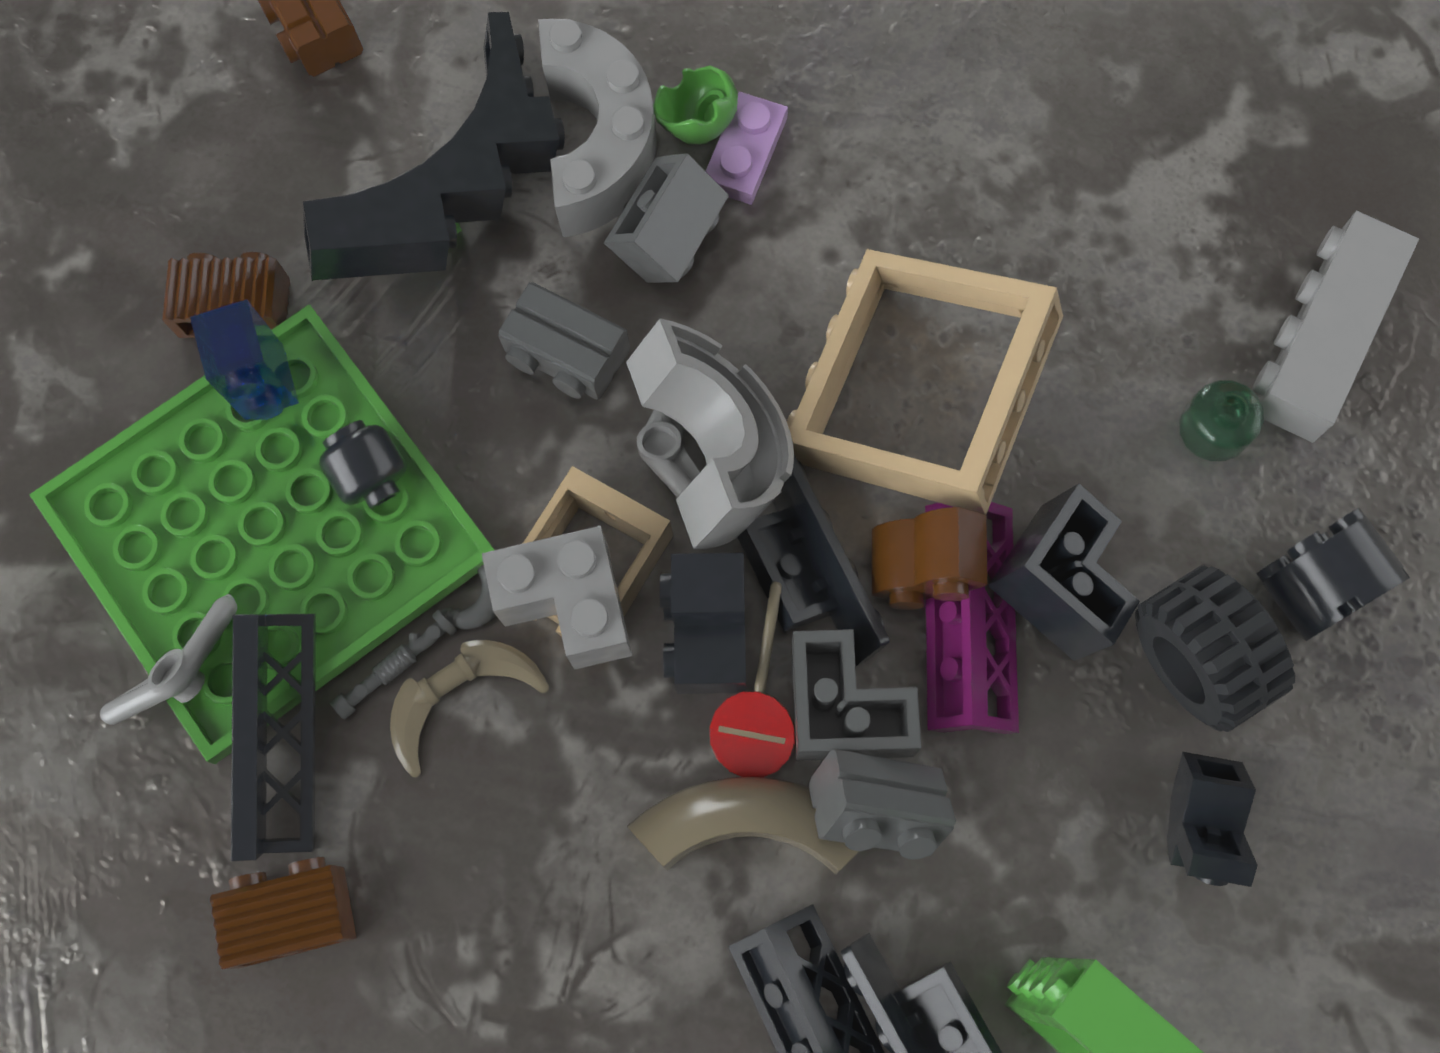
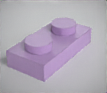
(747, 147)

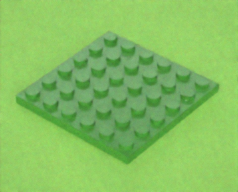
(239, 507)

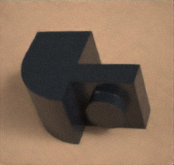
(1209, 820)

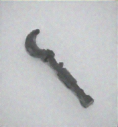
(405, 655)

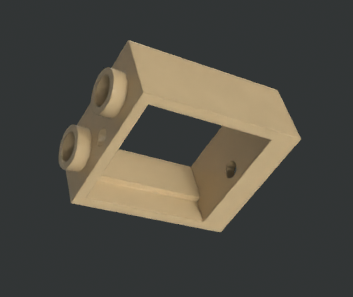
(614, 509)

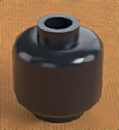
(362, 464)

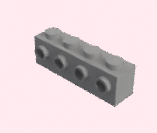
(1333, 326)

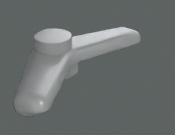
(664, 453)
(177, 671)

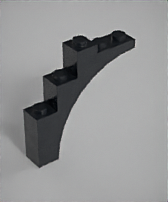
(413, 217)

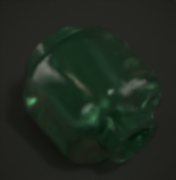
(1221, 420)

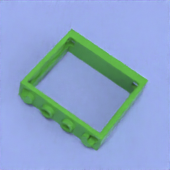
(1089, 1010)

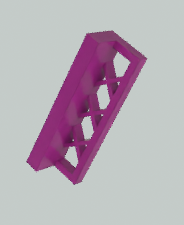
(957, 654)

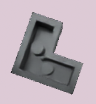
(839, 716)

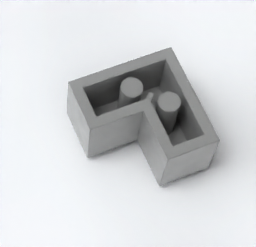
(563, 578)

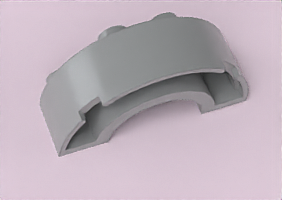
(607, 80)
(731, 420)

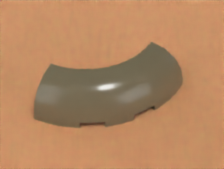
(735, 809)

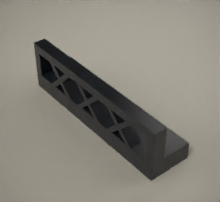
(250, 735)
(789, 989)

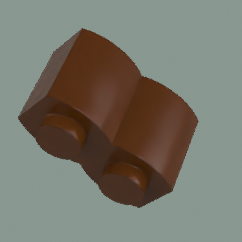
(929, 557)

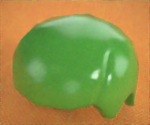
(698, 106)

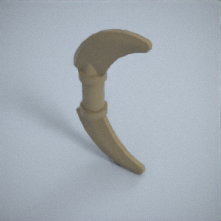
(418, 697)

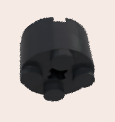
(1332, 574)

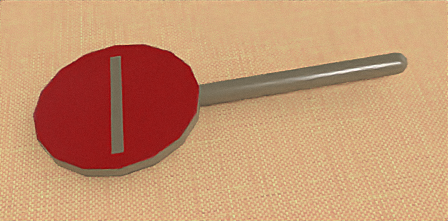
(753, 729)

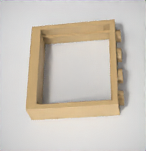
(1006, 407)

